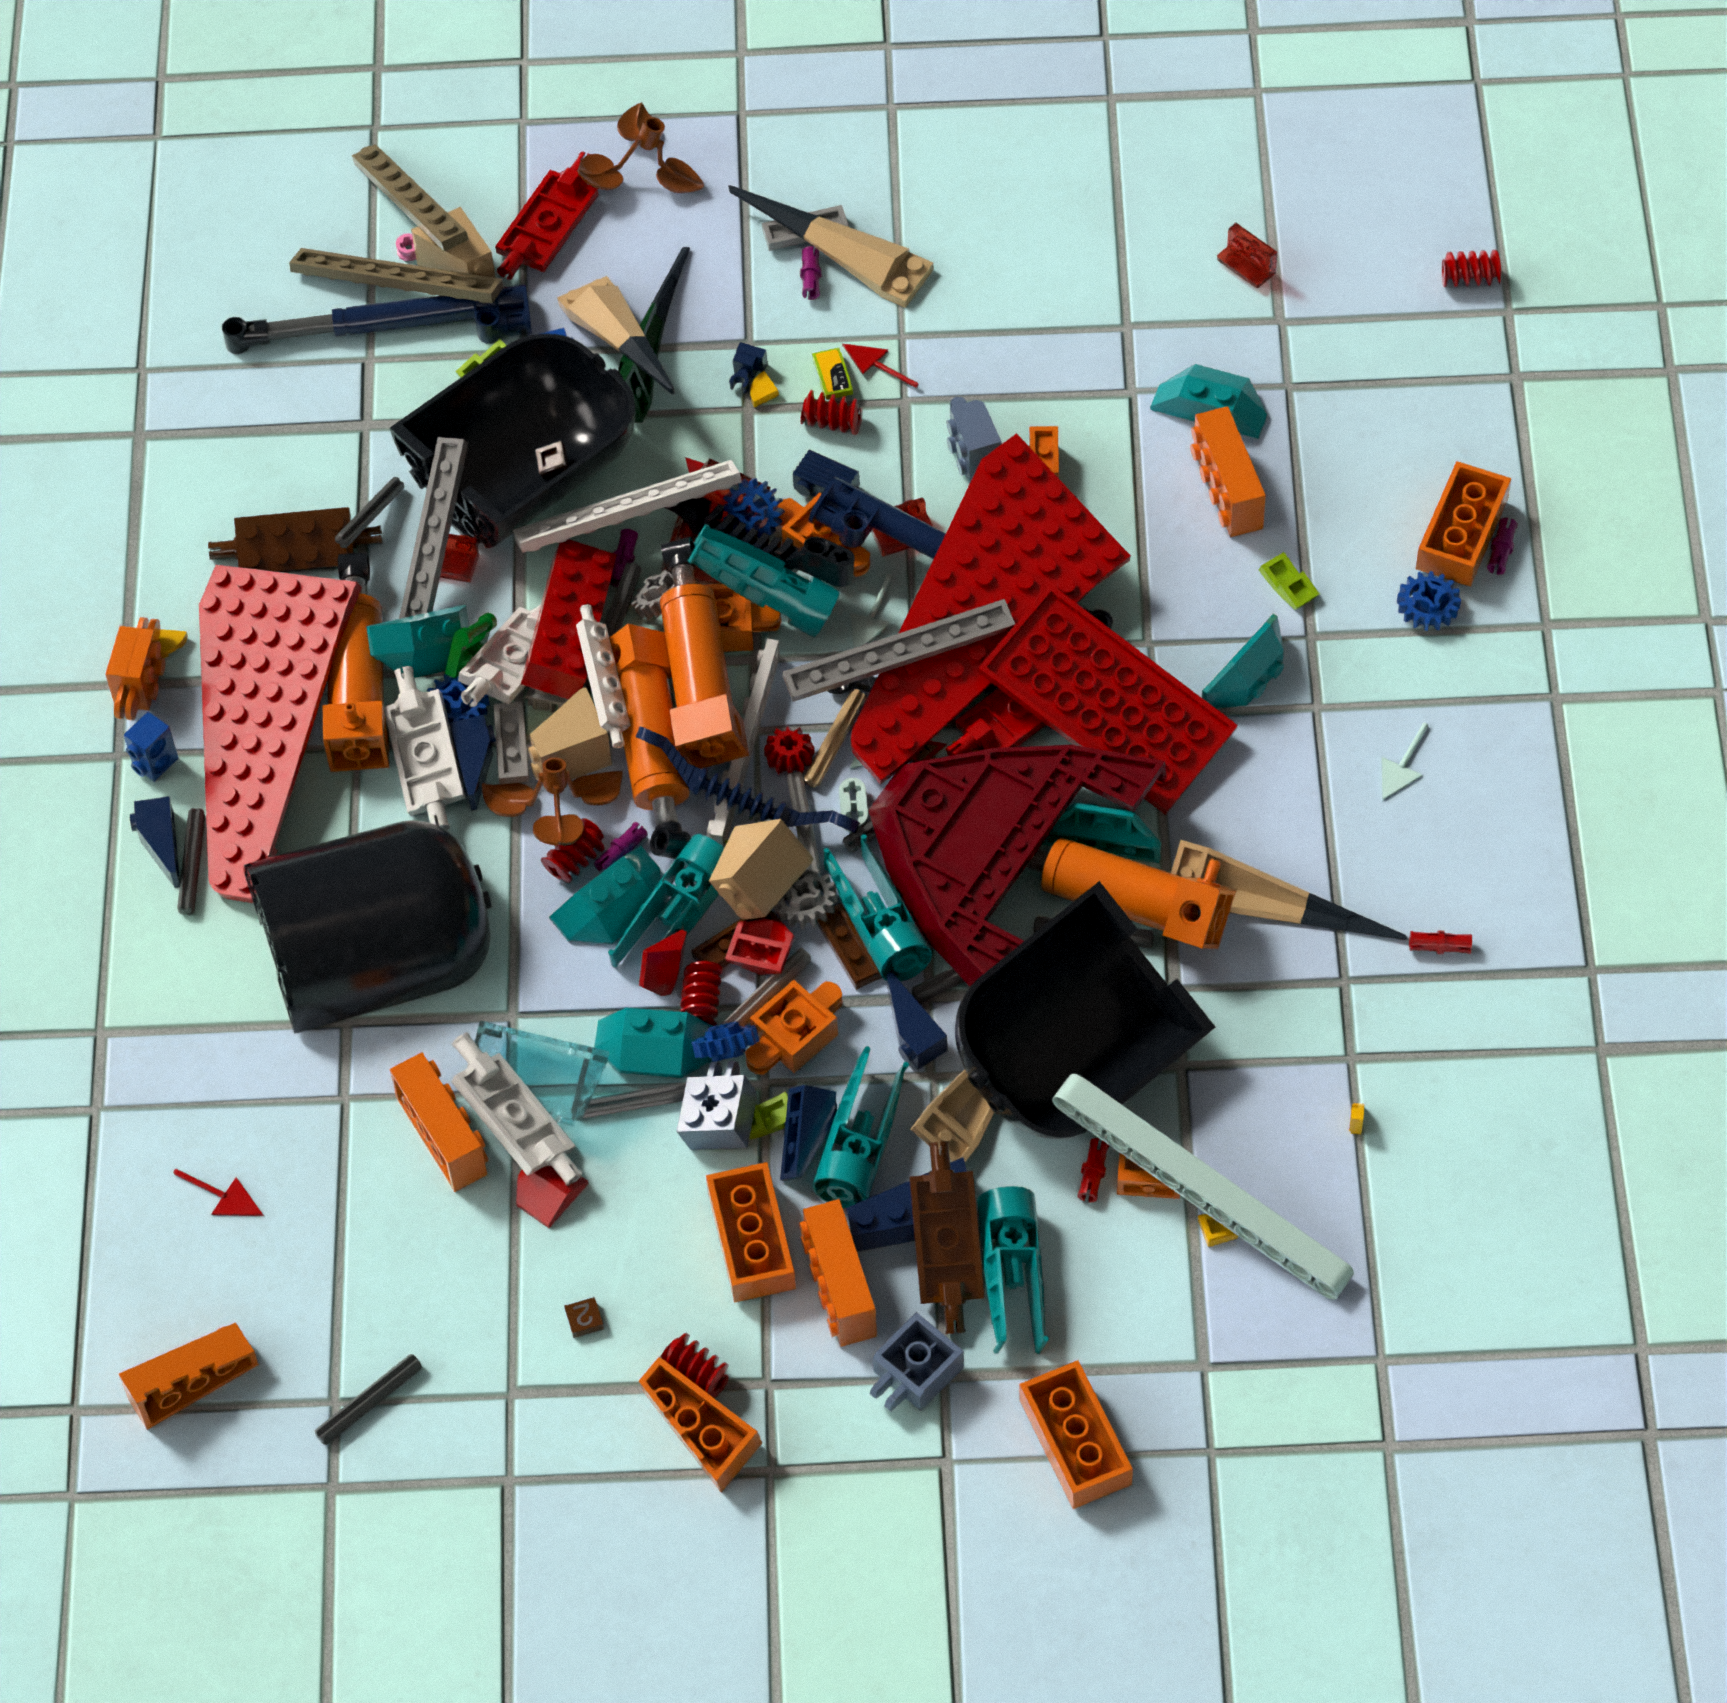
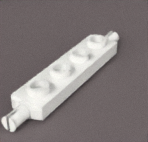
(603, 676)

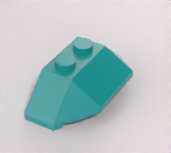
(1206, 389)
(417, 640)
(1249, 670)
(1107, 830)
(609, 901)
(651, 1041)

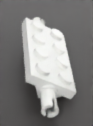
(501, 661)
(424, 750)
(513, 1112)

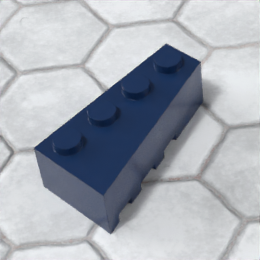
(886, 1216)

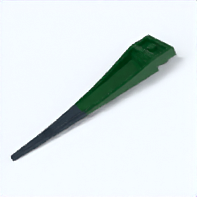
(652, 327)

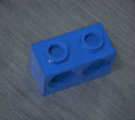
(150, 747)

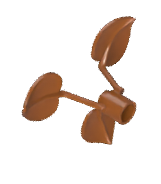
(646, 131)
(564, 830)

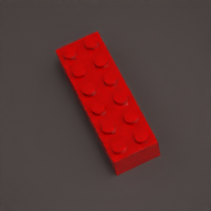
(555, 656)

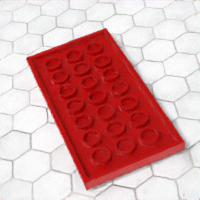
(1106, 693)

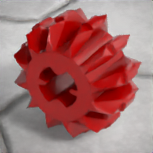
(789, 750)

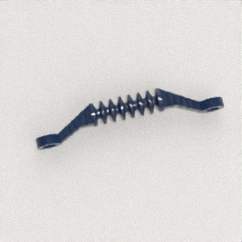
(697, 780)

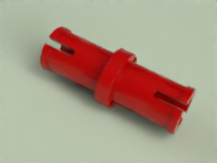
(1440, 942)
(1093, 1170)

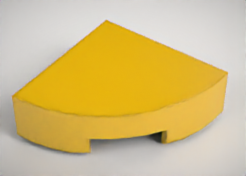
(762, 389)
(171, 641)
(1356, 1118)
(1214, 1231)

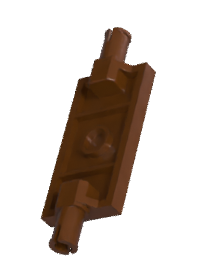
(291, 540)
(946, 1237)

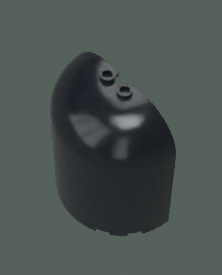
(506, 409)
(370, 920)
(1072, 1004)

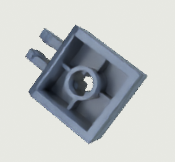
(970, 434)
(717, 1109)
(915, 1363)

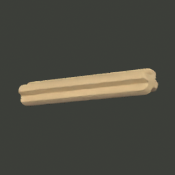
(834, 738)

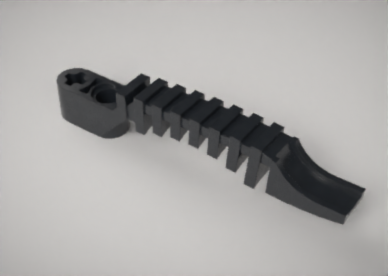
(817, 556)

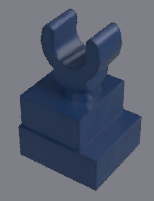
(746, 364)

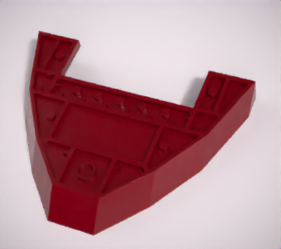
(971, 823)

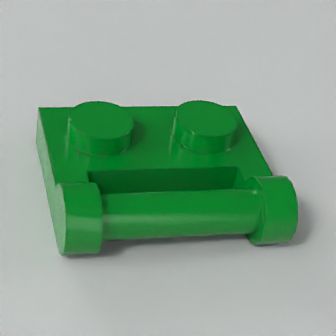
(468, 642)

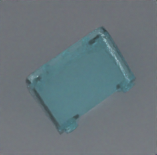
(554, 1070)

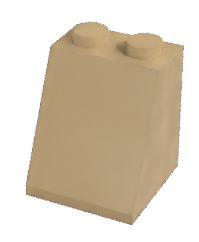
(468, 257)
(572, 735)
(759, 867)

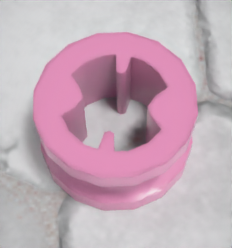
(402, 252)

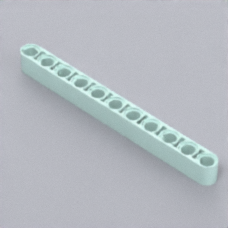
(1203, 1186)

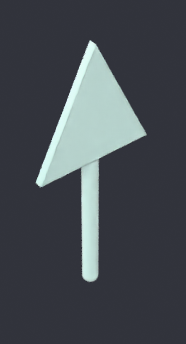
(867, 628)
(1396, 775)

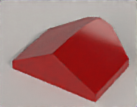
(760, 946)
(663, 964)
(546, 1194)

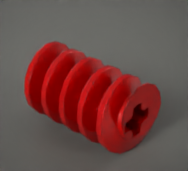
(1471, 267)
(832, 413)
(565, 858)
(701, 990)
(696, 1366)

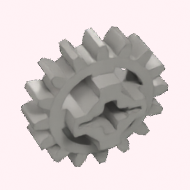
(648, 598)
(806, 900)

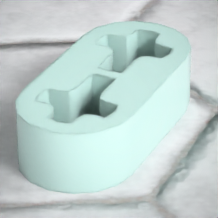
(859, 804)

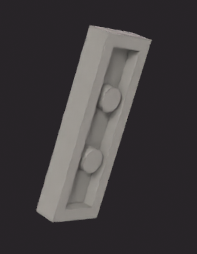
(779, 236)
(511, 743)

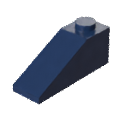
(474, 754)
(157, 833)
(916, 1031)
(806, 1125)

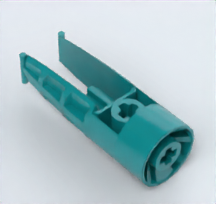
(764, 580)
(690, 868)
(896, 944)
(847, 1172)
(1010, 1219)

